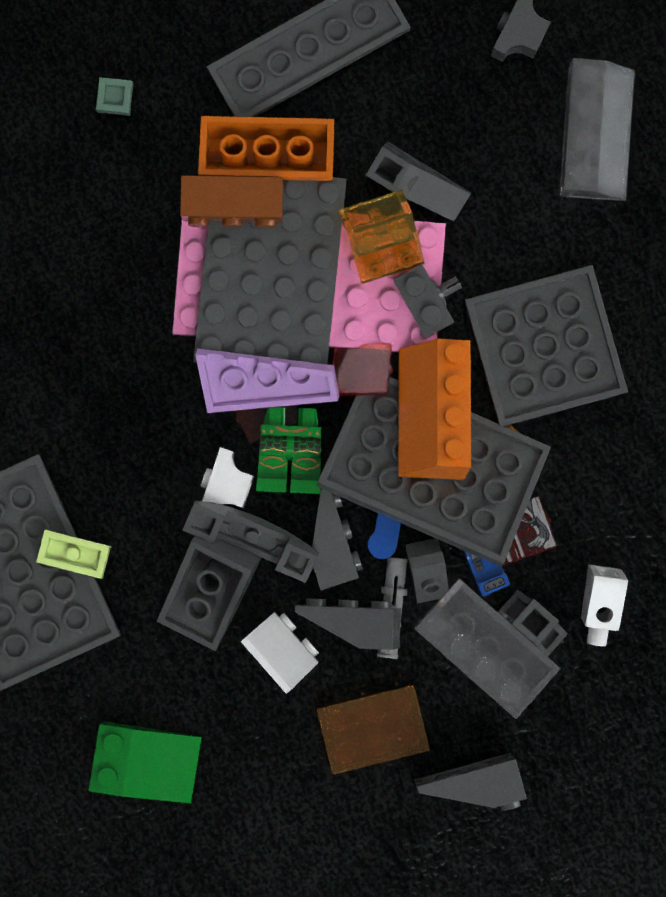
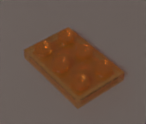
(373, 729)

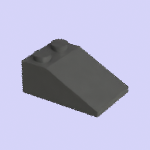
(208, 590)
(483, 783)

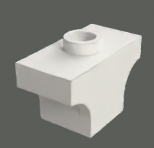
(225, 482)

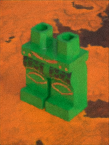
(289, 443)

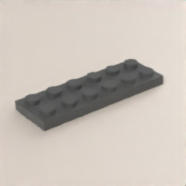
(304, 52)

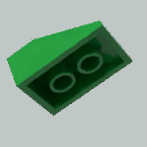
(144, 763)

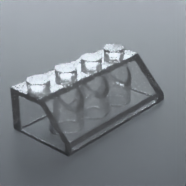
(597, 130)
(487, 648)

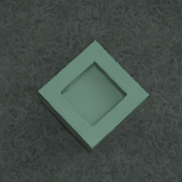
(114, 96)

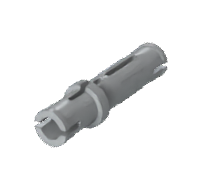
(397, 568)

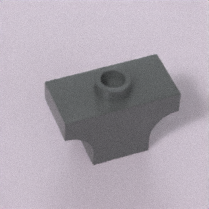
(520, 31)
(427, 570)
(533, 622)

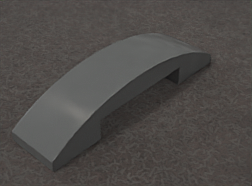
(253, 535)

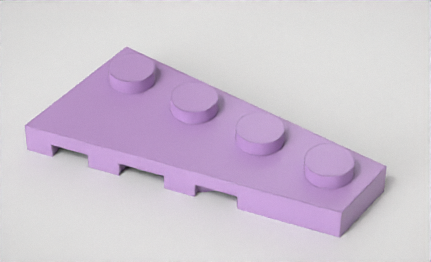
(256, 382)

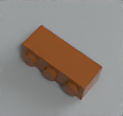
(232, 200)

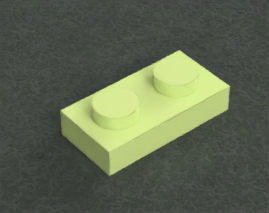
(73, 554)

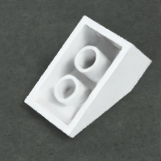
(281, 651)

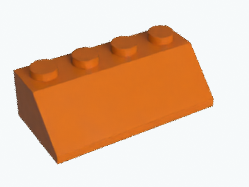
(267, 147)
(434, 410)

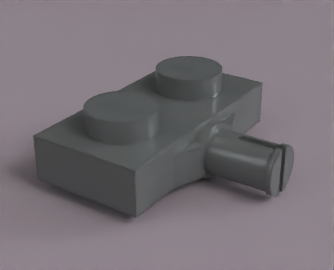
(426, 299)

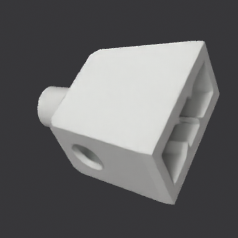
(603, 589)

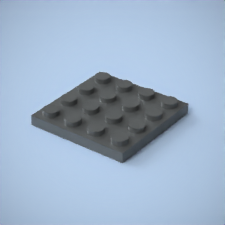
(546, 346)

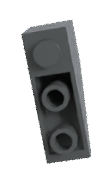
(418, 182)
(335, 561)
(361, 626)

